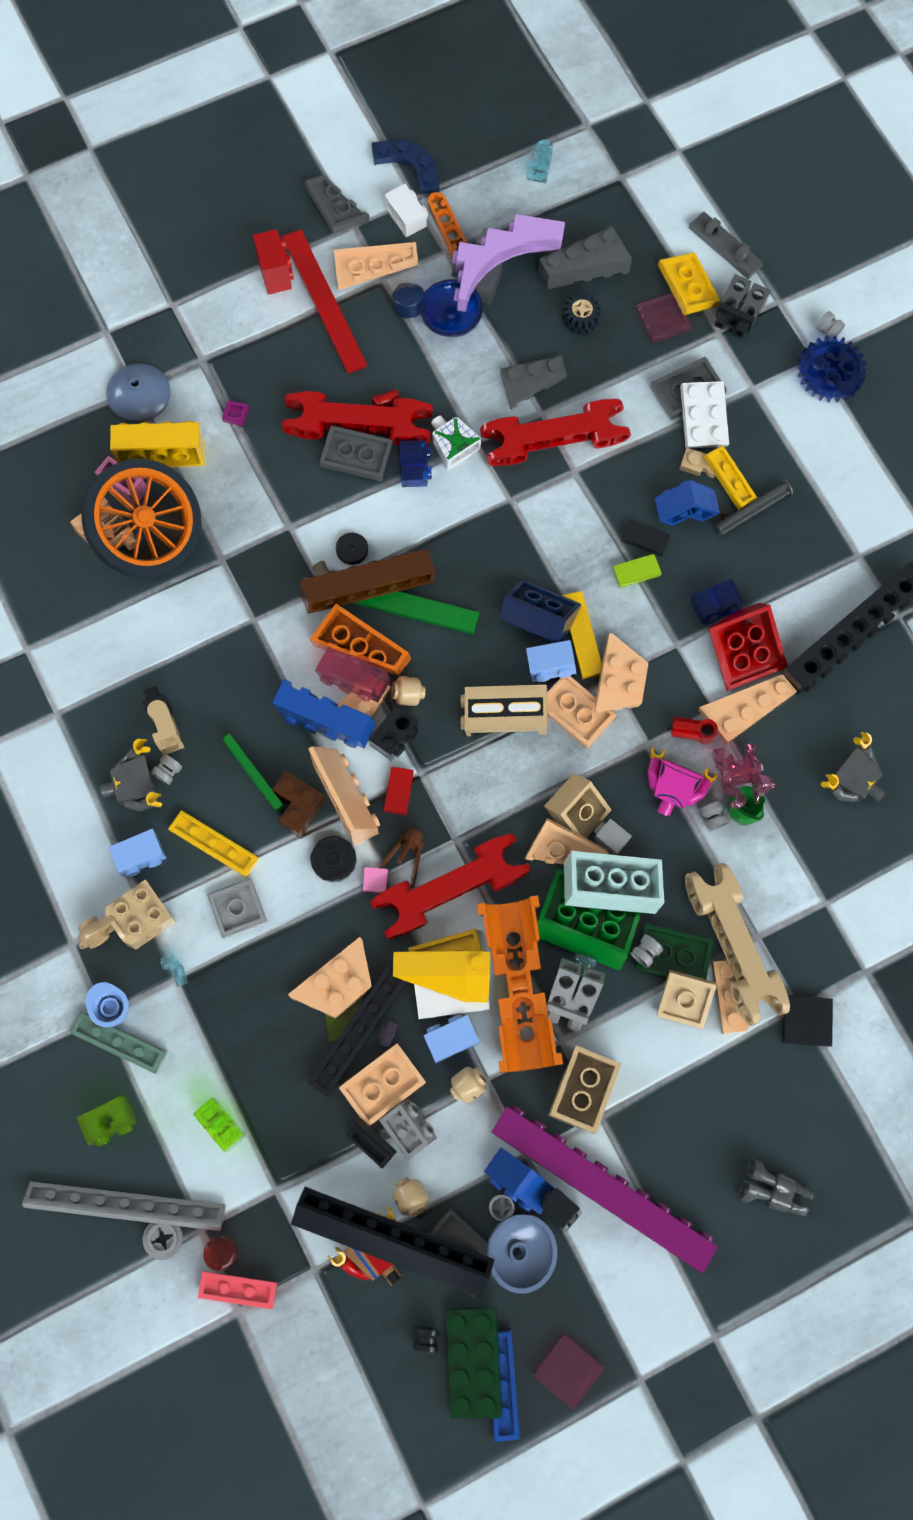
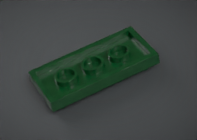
(474, 1363)

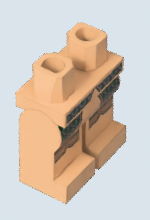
(113, 535)

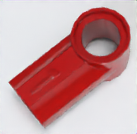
(691, 729)

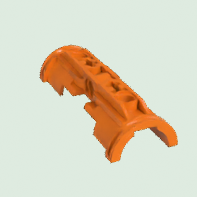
(517, 1052)

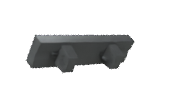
(726, 245)

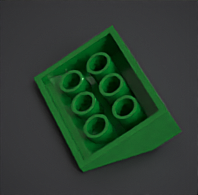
(584, 930)

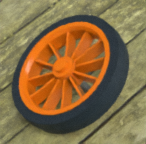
(141, 518)

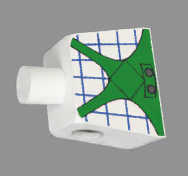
(454, 441)

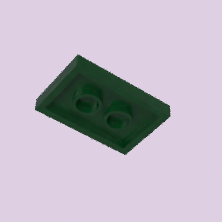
(680, 953)

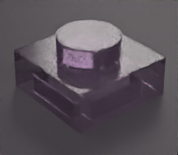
(387, 1034)

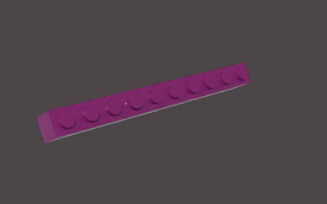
(604, 1189)

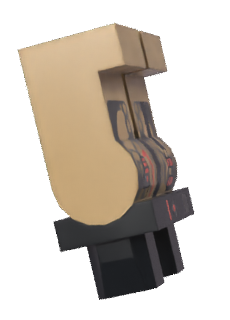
(160, 712)

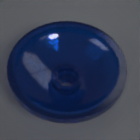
(439, 303)

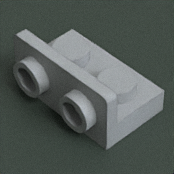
(408, 1128)

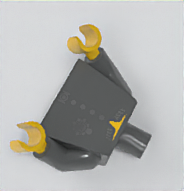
(857, 774)
(132, 780)

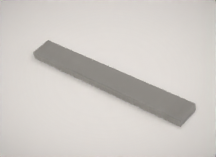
(124, 1206)

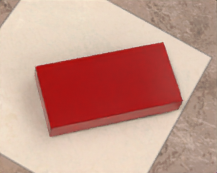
(398, 791)

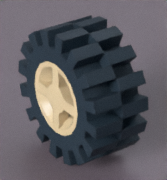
(588, 309)

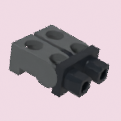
(739, 313)

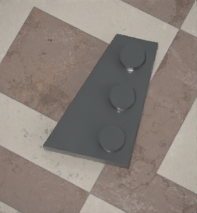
(334, 206)

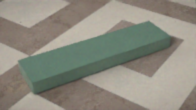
(119, 1043)

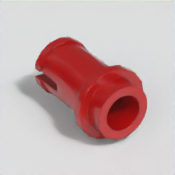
(385, 399)

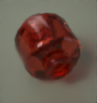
(220, 1253)

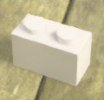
(406, 210)

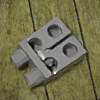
(571, 1003)

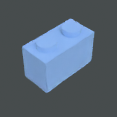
(551, 661)
(137, 853)
(451, 1038)

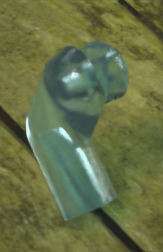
(177, 969)

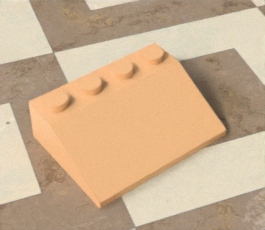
(344, 793)

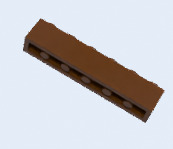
(367, 581)

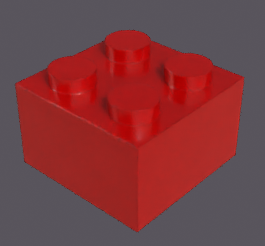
(273, 261)

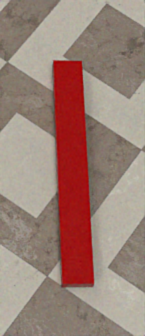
(324, 302)

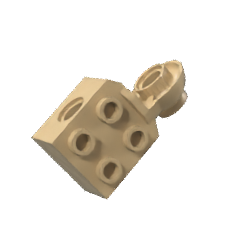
(134, 917)

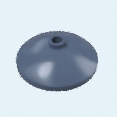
(142, 401)
(535, 1254)

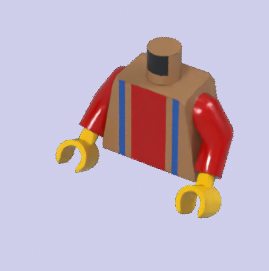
(364, 1265)

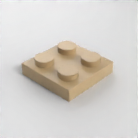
(686, 999)

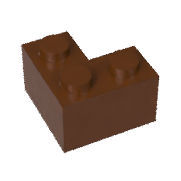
(303, 803)

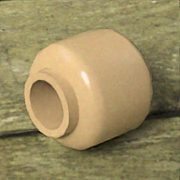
(407, 691)
(468, 1084)
(410, 1197)

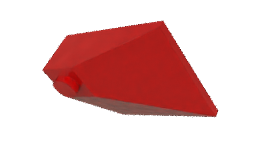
(747, 645)

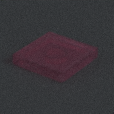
(663, 318)
(568, 1371)

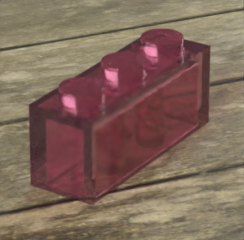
(352, 675)

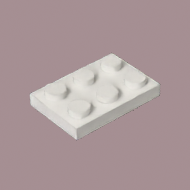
(704, 414)

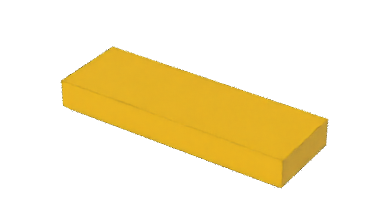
(730, 477)

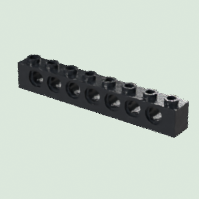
(843, 631)

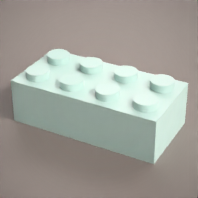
(613, 882)

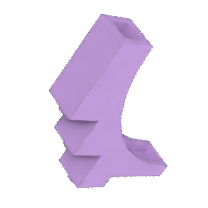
(524, 236)

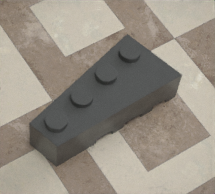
(586, 259)

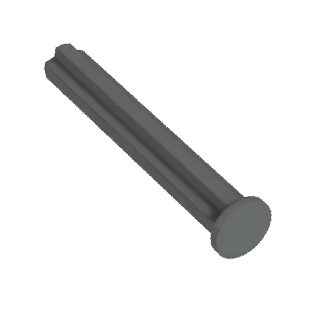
(754, 507)

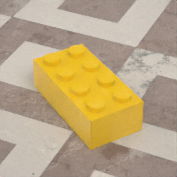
(161, 442)

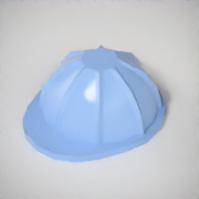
(106, 1004)

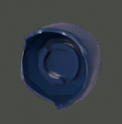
(407, 300)

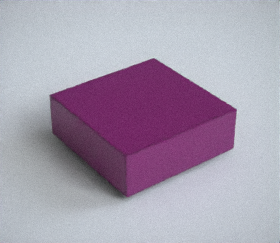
(235, 413)

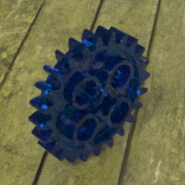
(832, 369)

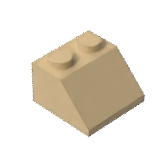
(578, 806)

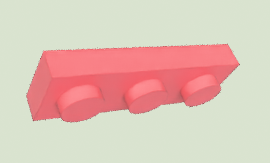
(237, 1290)

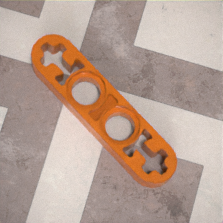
(445, 228)

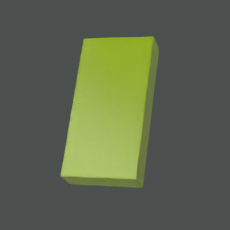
(636, 571)

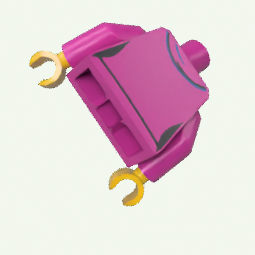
(676, 783)

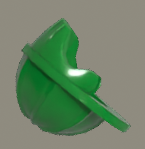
(750, 812)

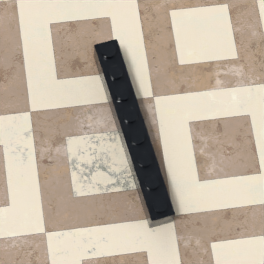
(393, 1242)

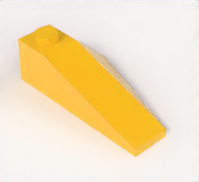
(451, 973)

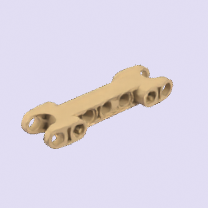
(752, 979)

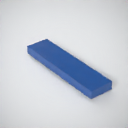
(508, 1426)

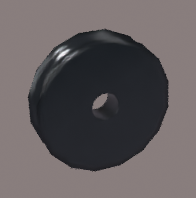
(355, 556)

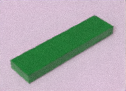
(253, 774)

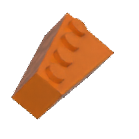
(357, 639)

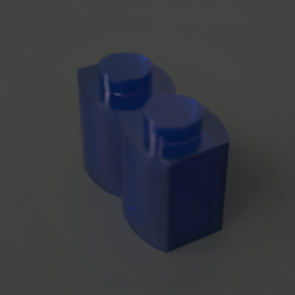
(414, 463)
(717, 601)

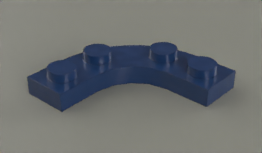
(412, 155)

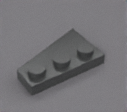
(529, 378)

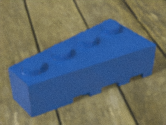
(323, 716)

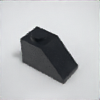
(560, 1208)

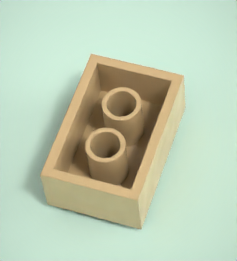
(584, 1089)

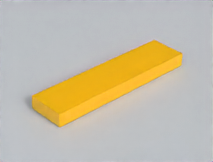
(584, 640)
(213, 843)

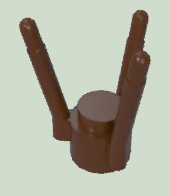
(410, 841)

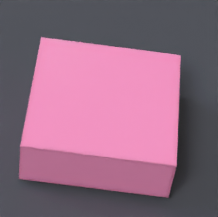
(375, 880)

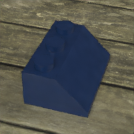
(539, 611)

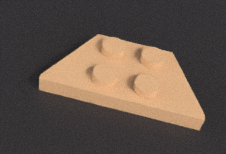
(620, 677)
(337, 983)

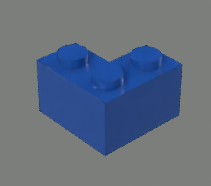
(686, 502)
(518, 1181)

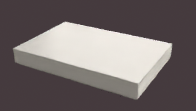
(434, 1004)

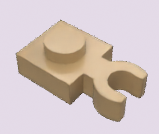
(694, 463)

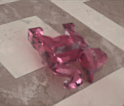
(742, 772)

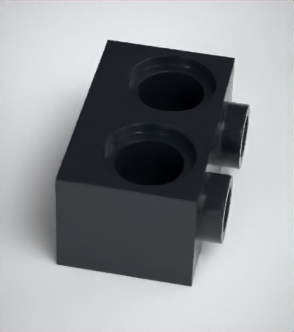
(389, 730)

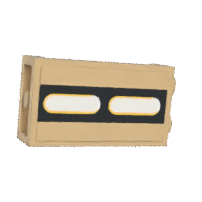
(505, 709)

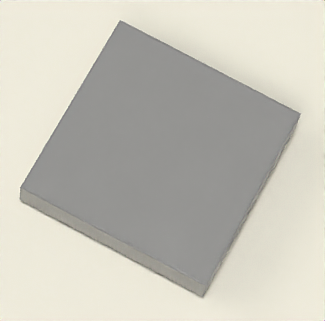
(237, 908)

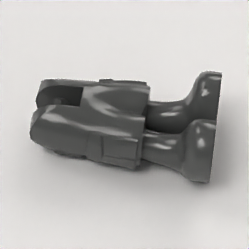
(782, 1189)

